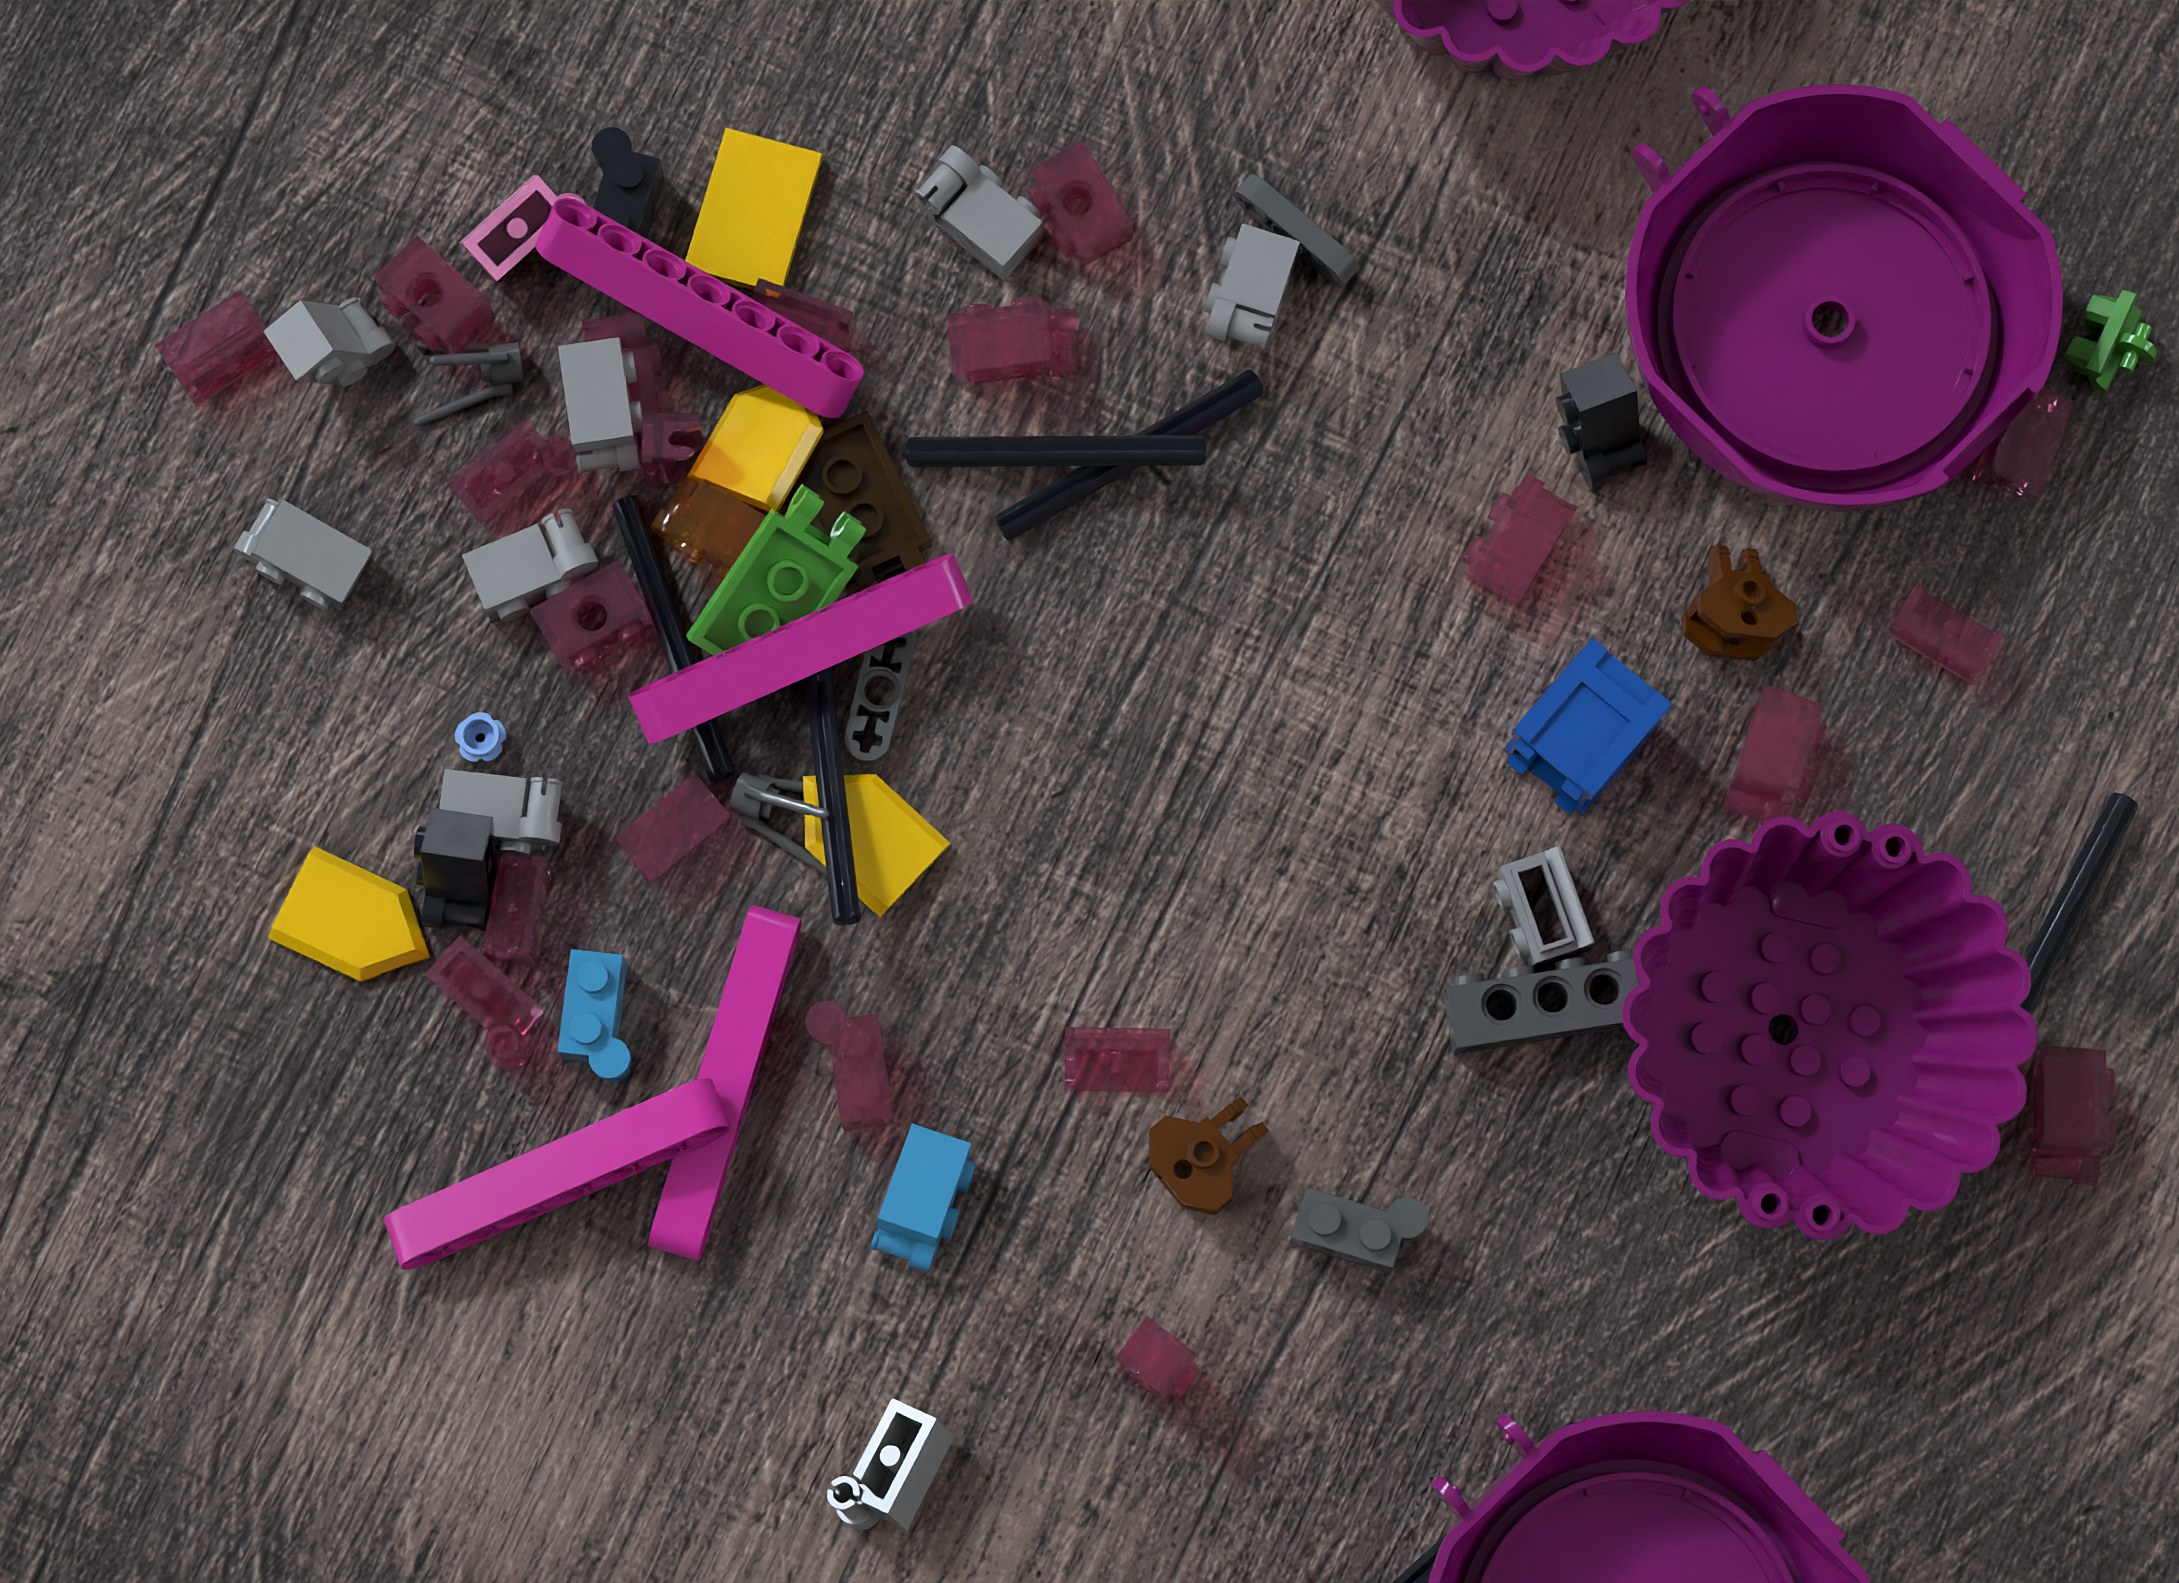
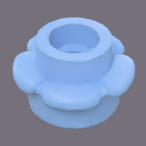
(480, 724)

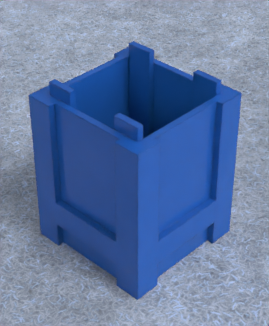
(1586, 727)

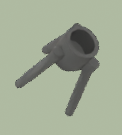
(498, 364)
(760, 797)

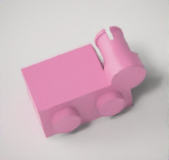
(512, 228)

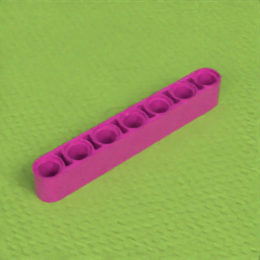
(699, 308)
(800, 648)
(732, 1064)
(556, 1174)

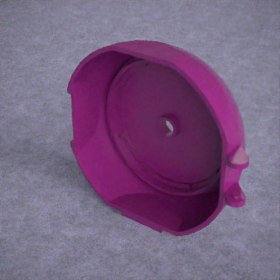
(1855, 210)
(1640, 1505)

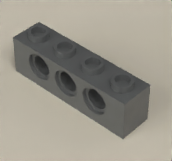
(1475, 1030)

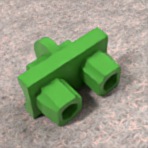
(2118, 322)

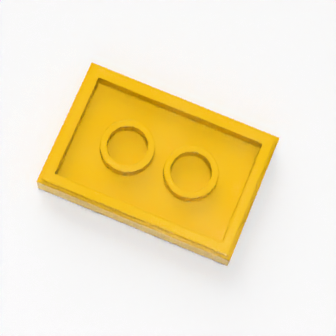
(753, 210)

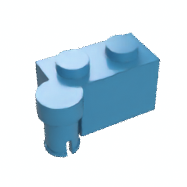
(594, 1014)
(922, 1196)

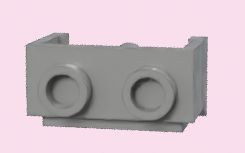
(1526, 936)

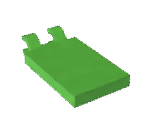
(779, 575)

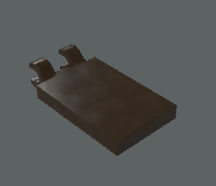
(858, 476)

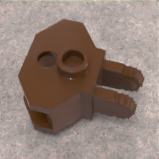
(1738, 606)
(1205, 1153)

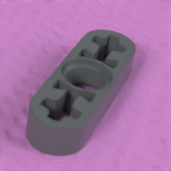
(1285, 219)
(884, 731)

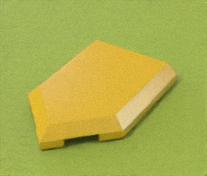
(759, 447)
(887, 837)
(349, 919)

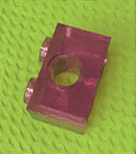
(1078, 176)
(421, 273)
(605, 591)
(1157, 1362)

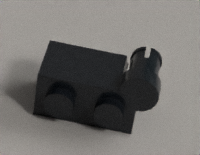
(628, 182)
(1601, 420)
(456, 868)

